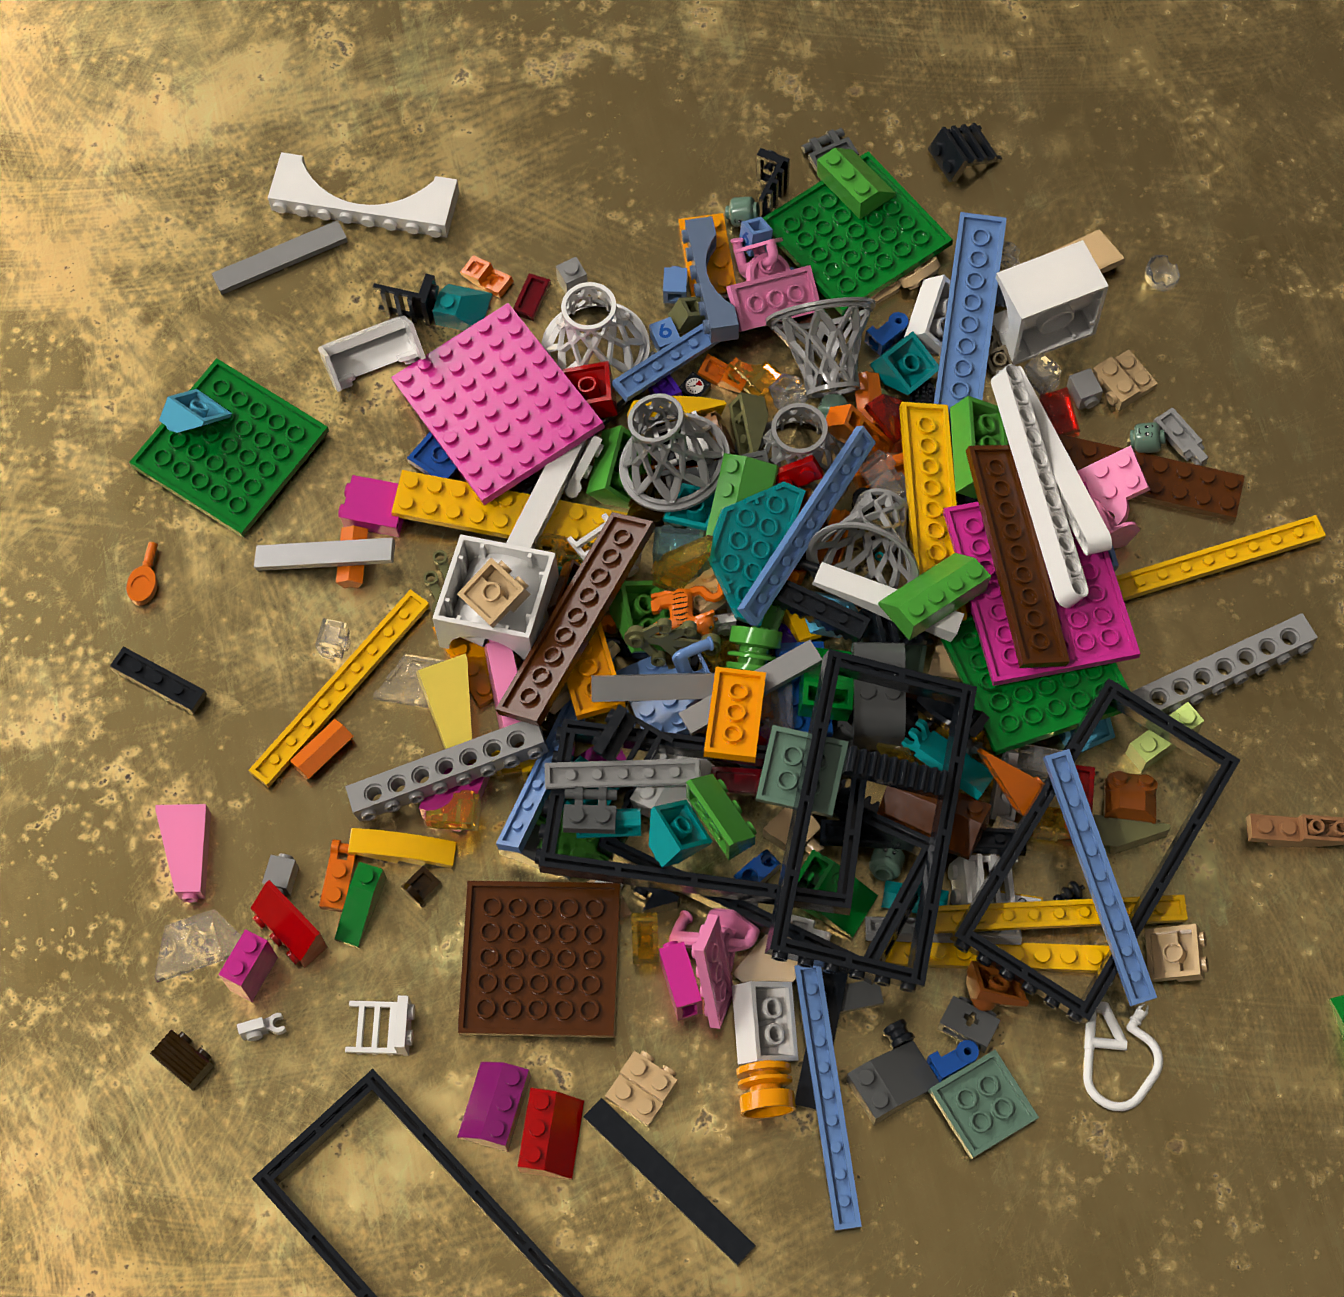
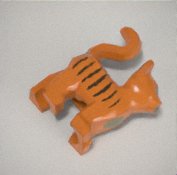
(681, 607)

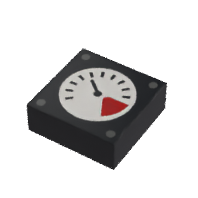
(695, 386)

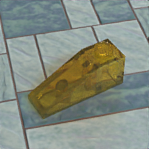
(681, 564)

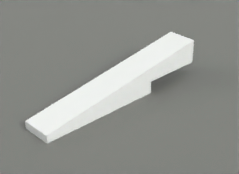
(868, 593)

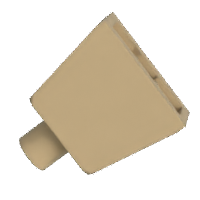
(777, 832)

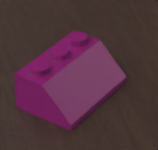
(495, 1105)

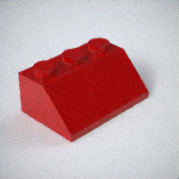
(595, 386)
(287, 925)
(550, 1134)

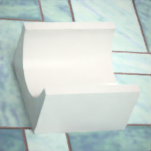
(1050, 302)
(515, 630)

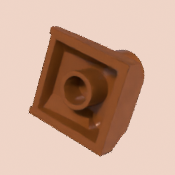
(1130, 796)
(991, 990)

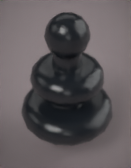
(1073, 891)

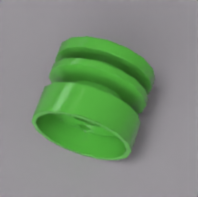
(753, 647)

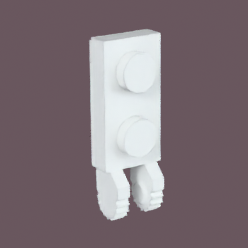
(583, 468)

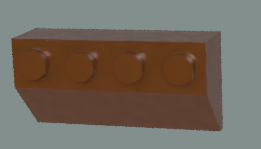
(918, 814)

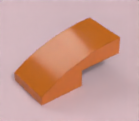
(486, 277)
(713, 372)

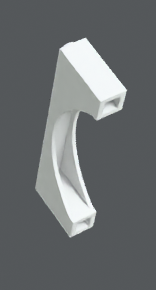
(424, 212)

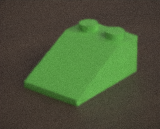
(633, 608)

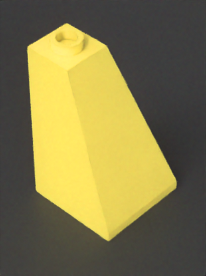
(448, 699)

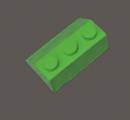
(853, 181)
(605, 477)
(720, 815)

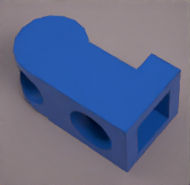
(888, 334)
(759, 868)
(954, 1061)

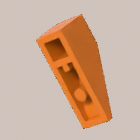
(844, 419)
(1015, 784)

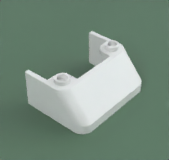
(371, 350)

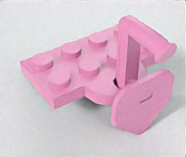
(768, 284)
(1111, 485)
(714, 953)

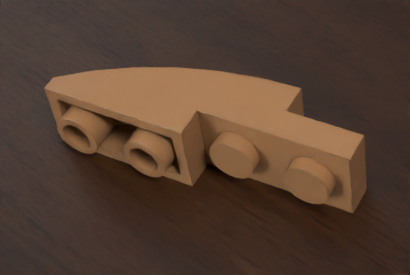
(1296, 831)

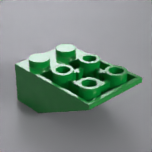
(843, 697)
(823, 874)

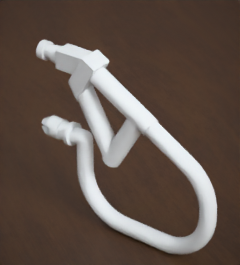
(1119, 1043)

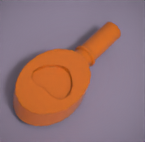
(142, 581)

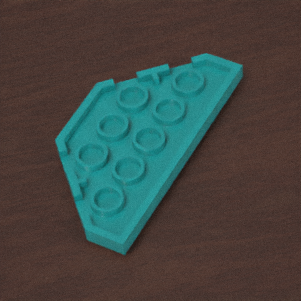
(749, 536)

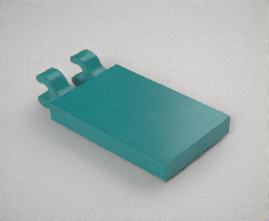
(931, 750)

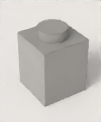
(570, 274)
(1084, 389)
(281, 872)

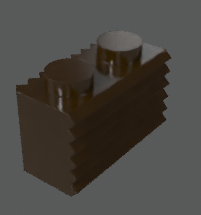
(182, 1059)

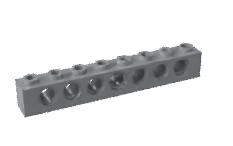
(1294, 629)
(434, 766)

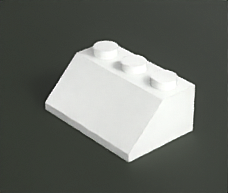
(930, 313)
(653, 796)
(764, 1022)

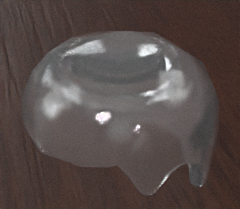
(1161, 273)

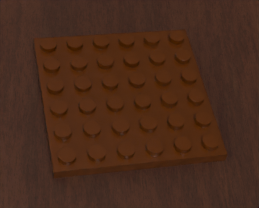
(540, 959)

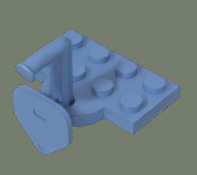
(665, 713)

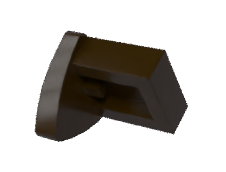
(420, 886)

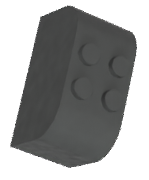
(878, 710)

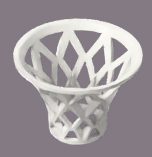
(618, 317)

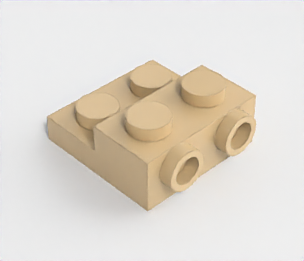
(1123, 379)
(494, 592)
(1176, 953)
(642, 1087)

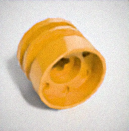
(766, 1094)

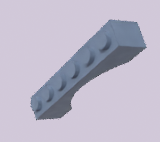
(719, 314)

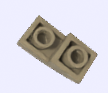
(998, 354)

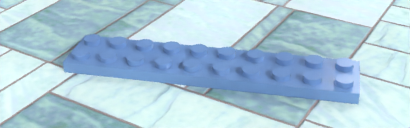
(970, 309)

